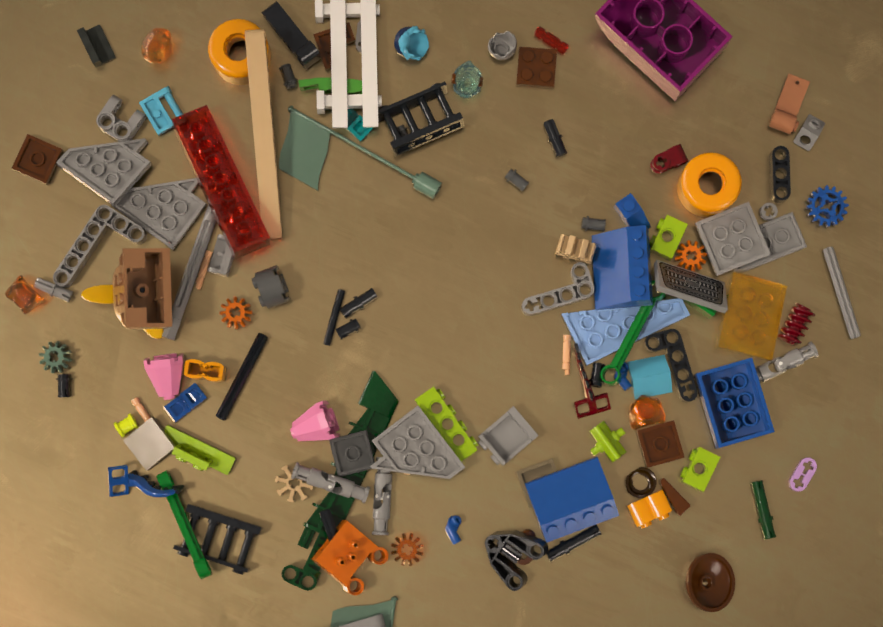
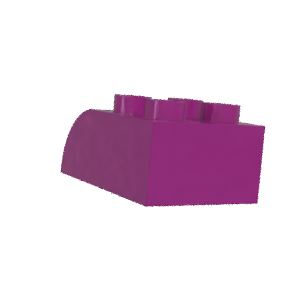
(664, 39)

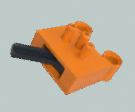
(345, 552)

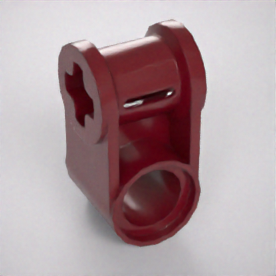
(671, 158)

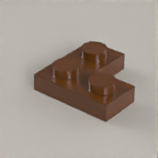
(323, 42)

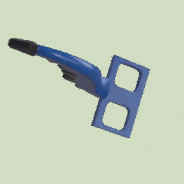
(141, 482)

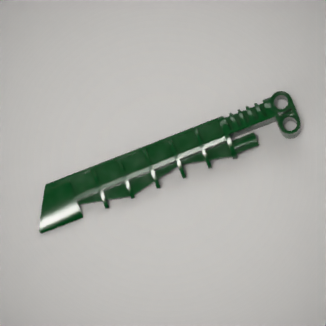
(380, 408)

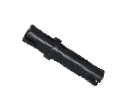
(573, 543)

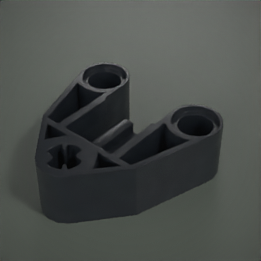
(503, 566)

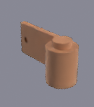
(788, 104)

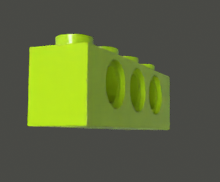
(434, 396)

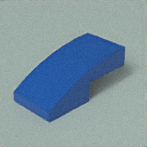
(185, 402)

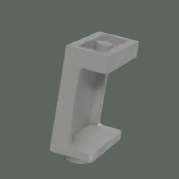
(507, 436)

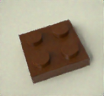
(536, 67)
(37, 159)
(660, 444)

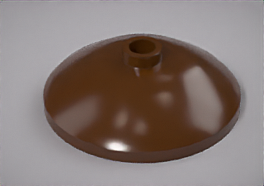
(717, 583)

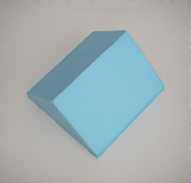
(650, 376)

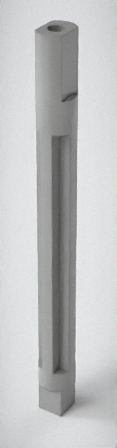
(190, 273)

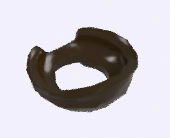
(652, 482)

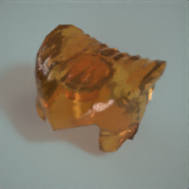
(157, 46)
(24, 295)
(646, 412)

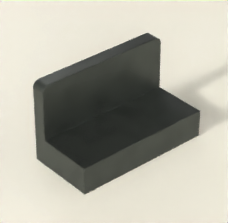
(96, 45)

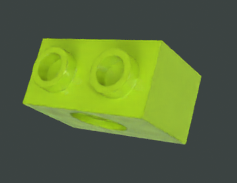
(676, 229)
(709, 462)

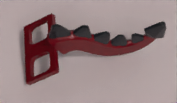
(589, 394)

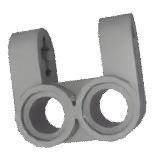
(116, 125)

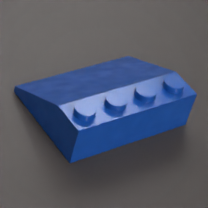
(622, 268)
(733, 403)
(571, 499)

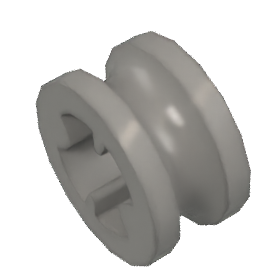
(774, 210)

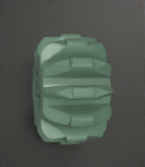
(49, 360)

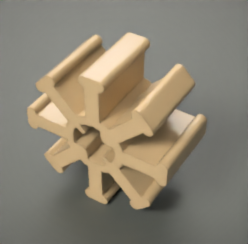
(576, 249)
(289, 487)

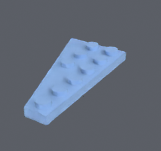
(603, 331)

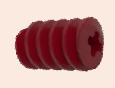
(796, 325)

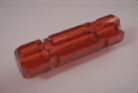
(551, 40)

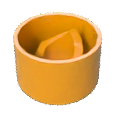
(219, 47)
(706, 204)

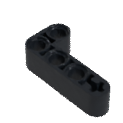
(291, 35)
(664, 344)

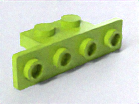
(198, 452)

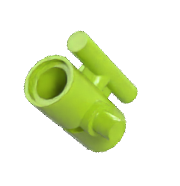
(608, 441)

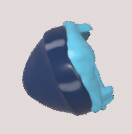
(411, 43)

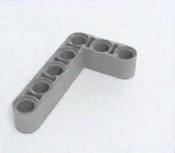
(93, 241)

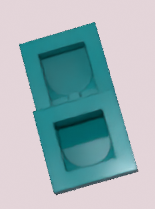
(355, 125)

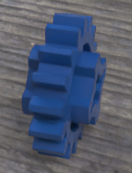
(830, 213)

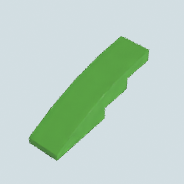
(353, 86)

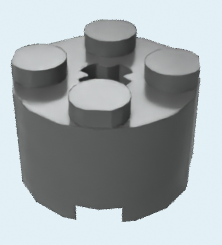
(271, 287)

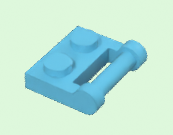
(156, 112)

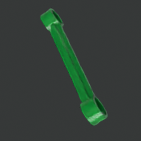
(629, 340)
(200, 562)

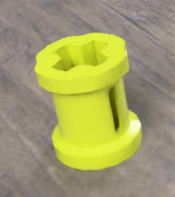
(126, 425)

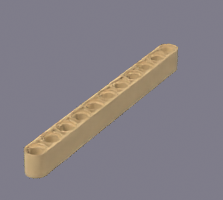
(263, 131)

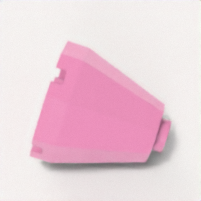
(165, 374)
(316, 424)

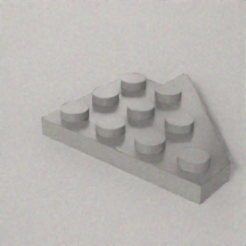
(107, 168)
(163, 209)
(416, 448)

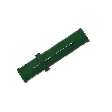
(763, 510)

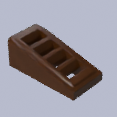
(678, 503)

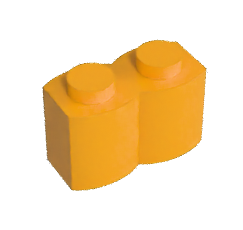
(199, 370)
(649, 508)

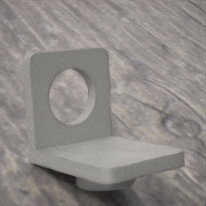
(812, 128)

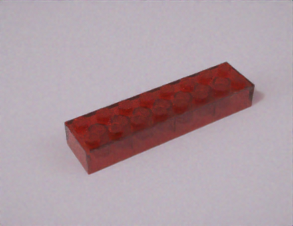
(220, 182)

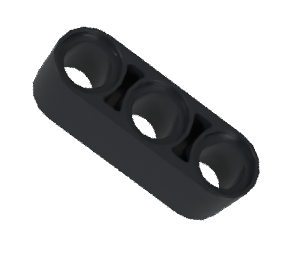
(784, 166)

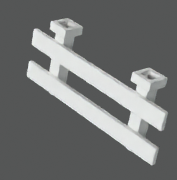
(339, 100)

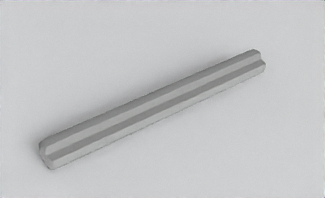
(841, 292)

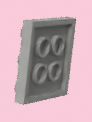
(732, 239)

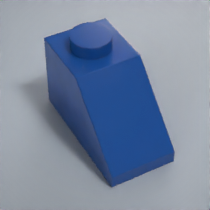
(631, 212)

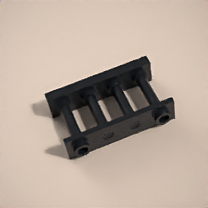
(429, 133)
(232, 526)

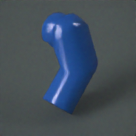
(624, 383)
(452, 527)

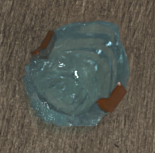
(467, 80)

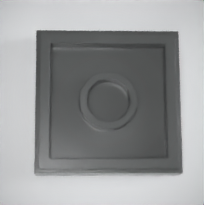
(352, 453)

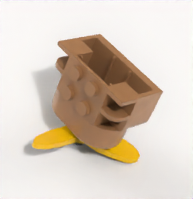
(139, 290)

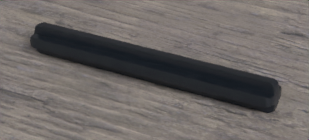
(241, 376)

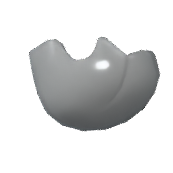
(502, 45)

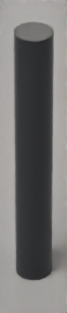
(333, 318)

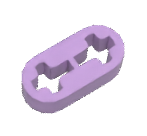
(798, 472)

